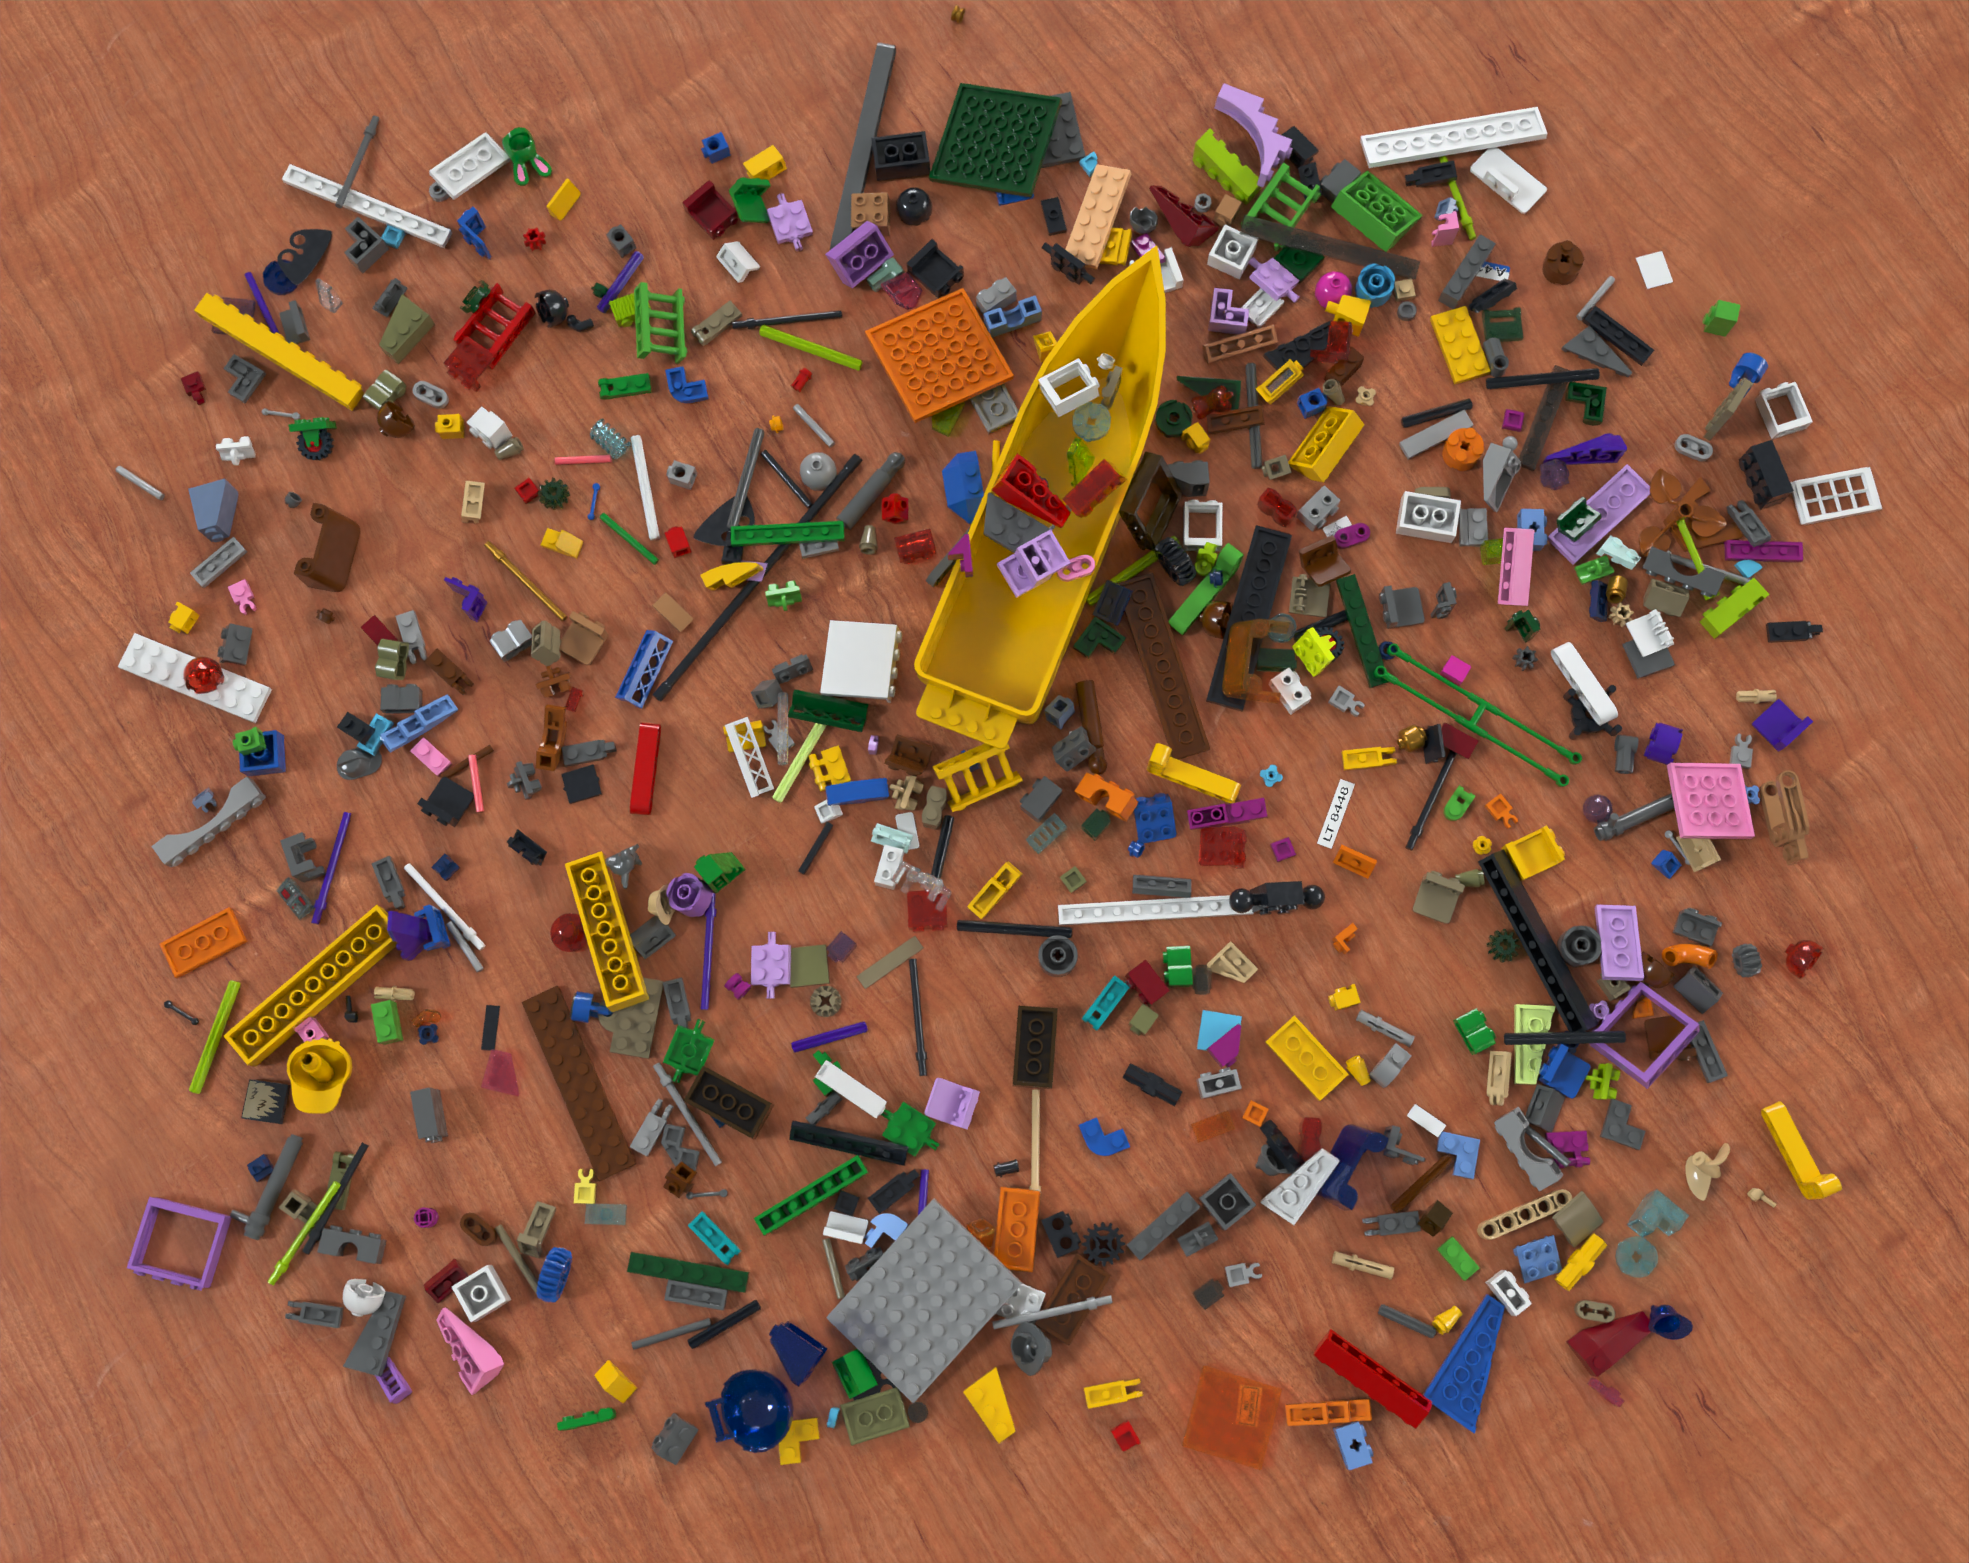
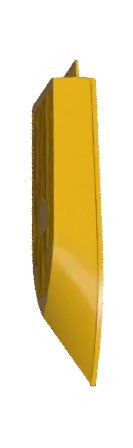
(998, 654)

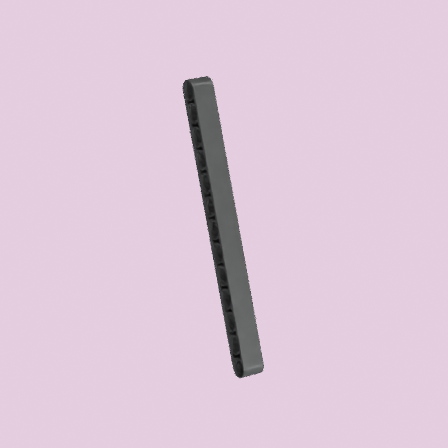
(866, 130)

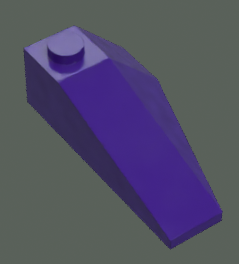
(1600, 450)
(409, 933)

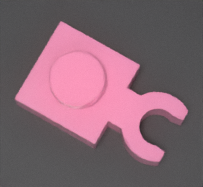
(241, 595)

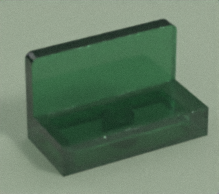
(1276, 660)

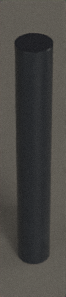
(815, 848)

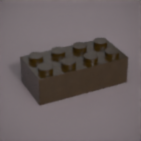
(1035, 1047)
(728, 1102)

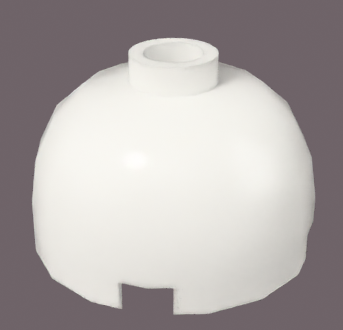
(361, 1297)

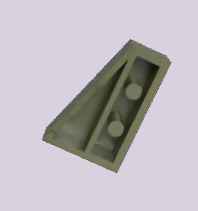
(405, 329)

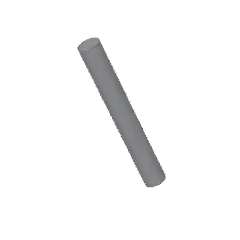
(1596, 297)
(813, 425)
(139, 482)
(464, 946)

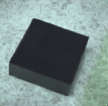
(846, 1203)

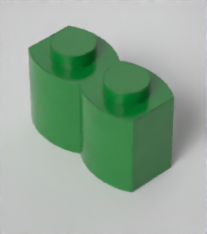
(1178, 966)
(1474, 1031)

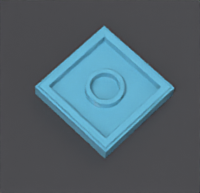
(1214, 1026)

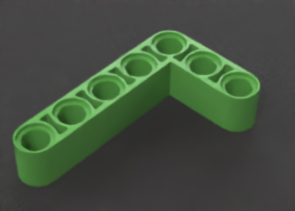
(1227, 561)

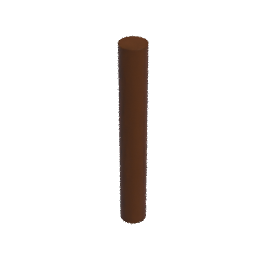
(465, 763)

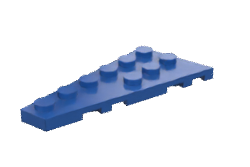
(1465, 1371)

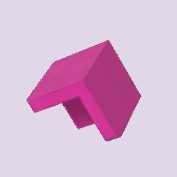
(1455, 670)

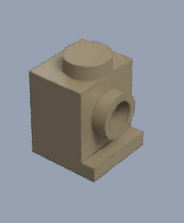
(1283, 467)
(1613, 991)

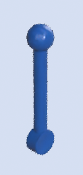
(596, 487)

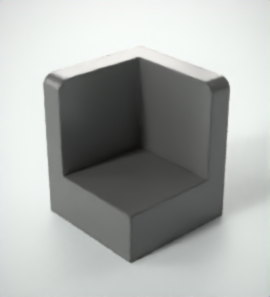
(766, 693)

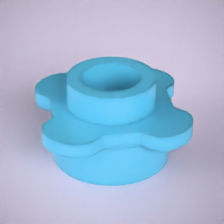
(1267, 779)

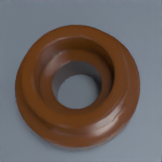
(325, 616)

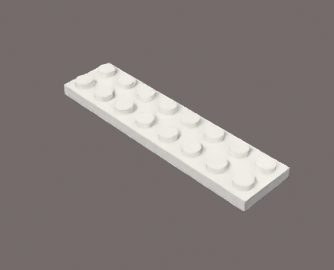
(166, 667)

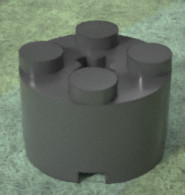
(1065, 948)
(1589, 950)

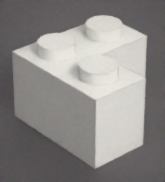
(489, 428)

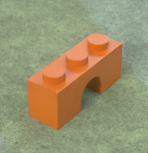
(1094, 788)

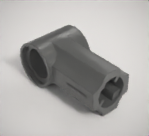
(1495, 356)
(1626, 748)

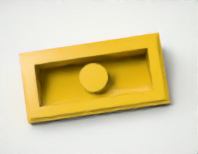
(563, 200)

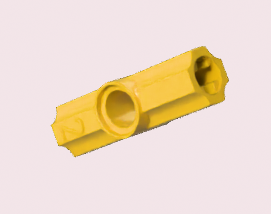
(1580, 1262)

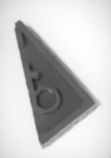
(1592, 348)

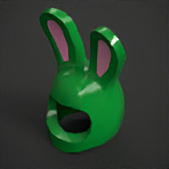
(521, 149)

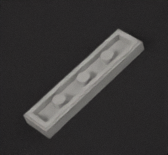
(1434, 435)

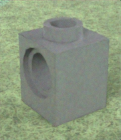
(687, 480)

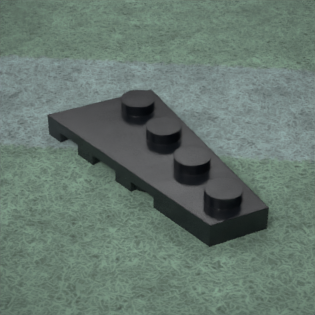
(1300, 348)

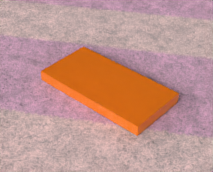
(203, 942)
(1017, 1228)

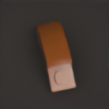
(553, 738)

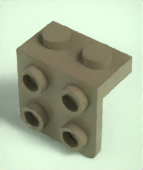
(1437, 897)

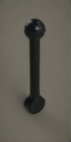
(168, 1004)

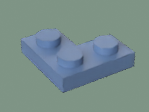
(1465, 1150)

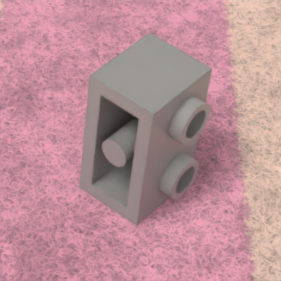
(998, 295)
(1318, 509)
(1218, 1084)

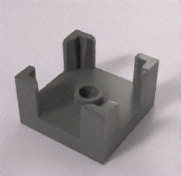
(299, 867)

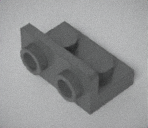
(1696, 926)

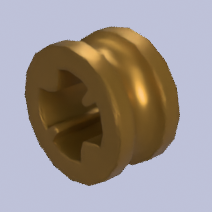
(958, 14)

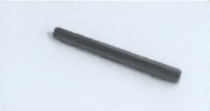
(1252, 398)
(746, 477)

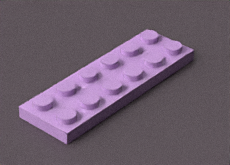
(1614, 503)

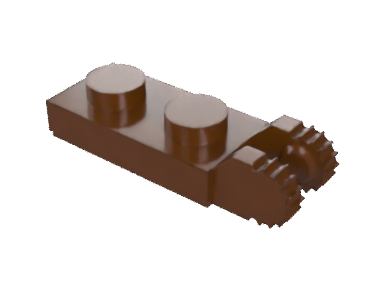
(447, 670)

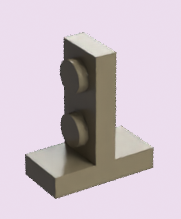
(536, 1230)

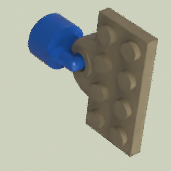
(1751, 370)
(631, 1026)

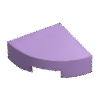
(873, 745)

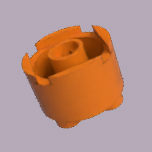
(1463, 449)

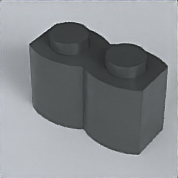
(400, 700)

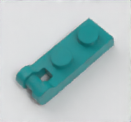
(1106, 1002)
(713, 1237)

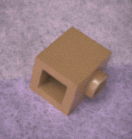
(1227, 210)

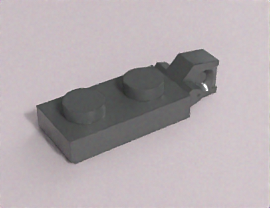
(587, 752)
(389, 881)
(677, 1002)

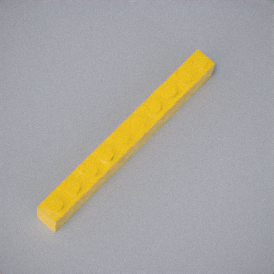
(279, 351)

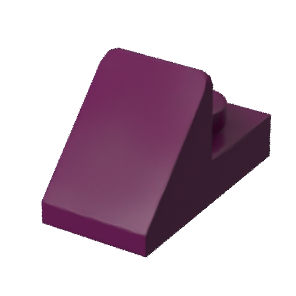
(963, 551)

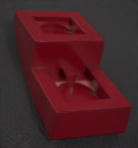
(377, 630)

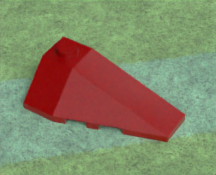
(1026, 490)

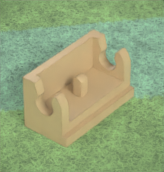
(472, 501)
(1699, 852)

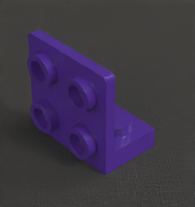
(474, 601)
(1780, 725)

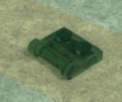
(1504, 331)

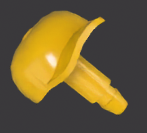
(318, 1075)

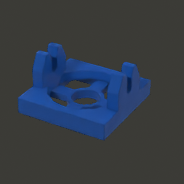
(436, 926)

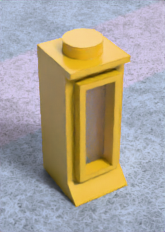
(1280, 381)

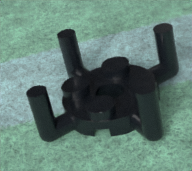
(1579, 718)

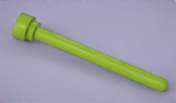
(1692, 549)

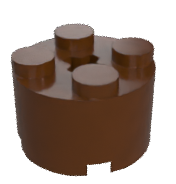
(1562, 263)

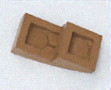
(673, 612)

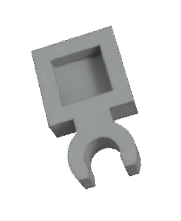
(1343, 700)
(774, 739)
(1741, 753)
(1239, 1274)

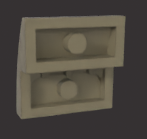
(1577, 1219)

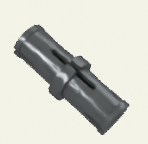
(823, 1108)

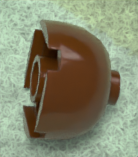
(393, 422)
(1216, 618)
(1655, 973)

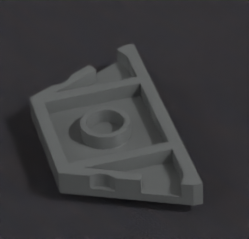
(1009, 525)

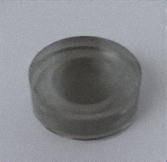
(917, 1412)

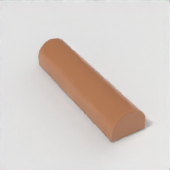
(1239, 343)

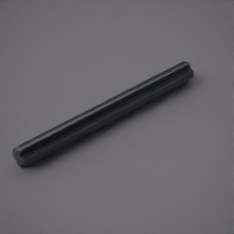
(1542, 378)
(1014, 929)
(1564, 1037)

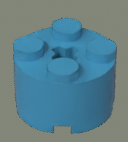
(1375, 284)

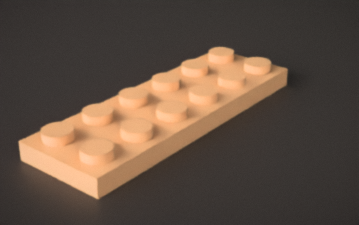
(1098, 214)

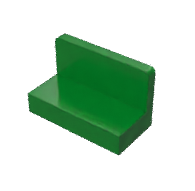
(854, 1373)

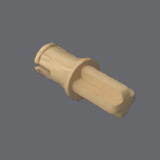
(1756, 696)
(394, 993)

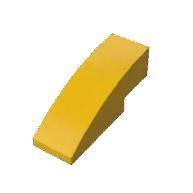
(730, 574)
(994, 890)

